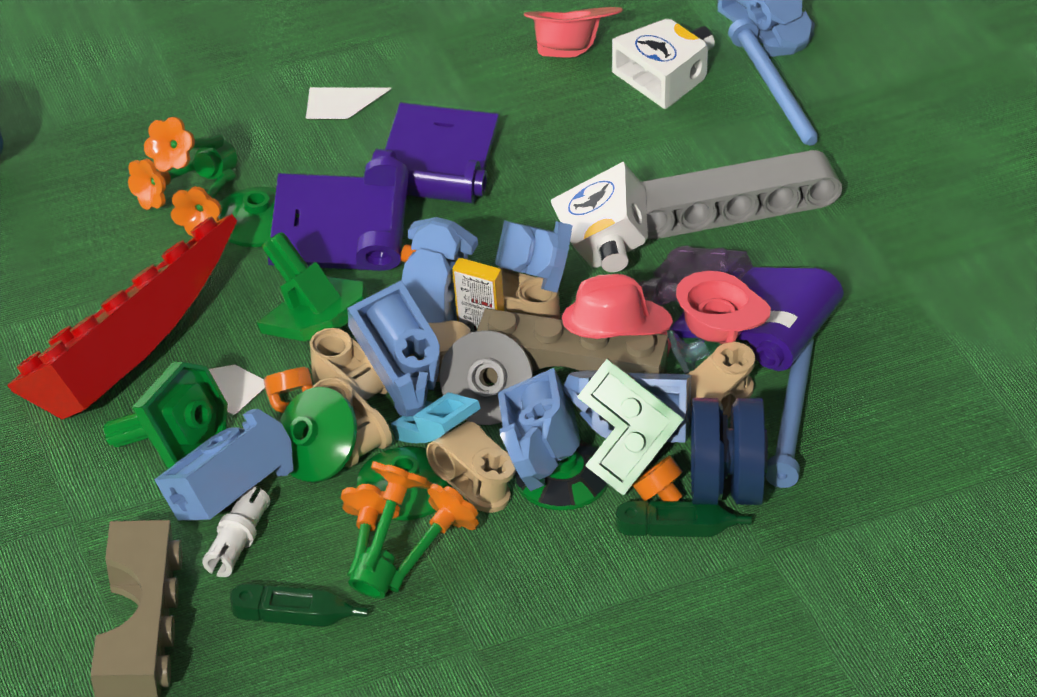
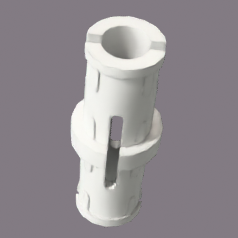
(236, 532)

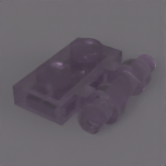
(688, 260)

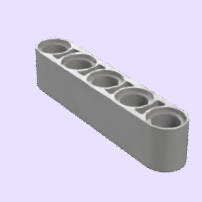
(740, 193)

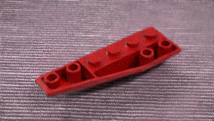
(125, 330)

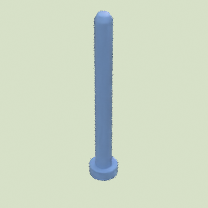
(744, 34)
(783, 468)

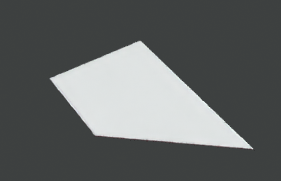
(340, 102)
(237, 386)

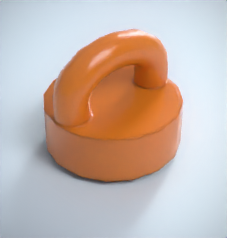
(286, 382)

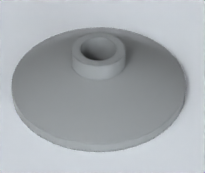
(467, 360)

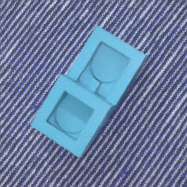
(435, 419)

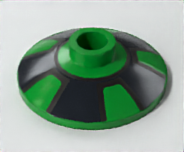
(569, 485)

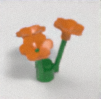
(170, 149)
(373, 567)

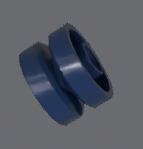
(725, 451)

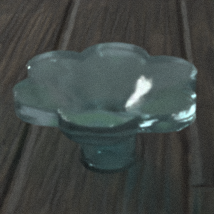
(687, 353)

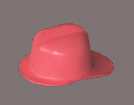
(567, 32)
(720, 306)
(612, 308)

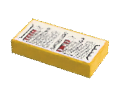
(476, 288)

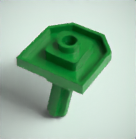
(309, 295)
(174, 413)

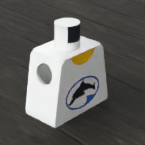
(662, 59)
(606, 217)

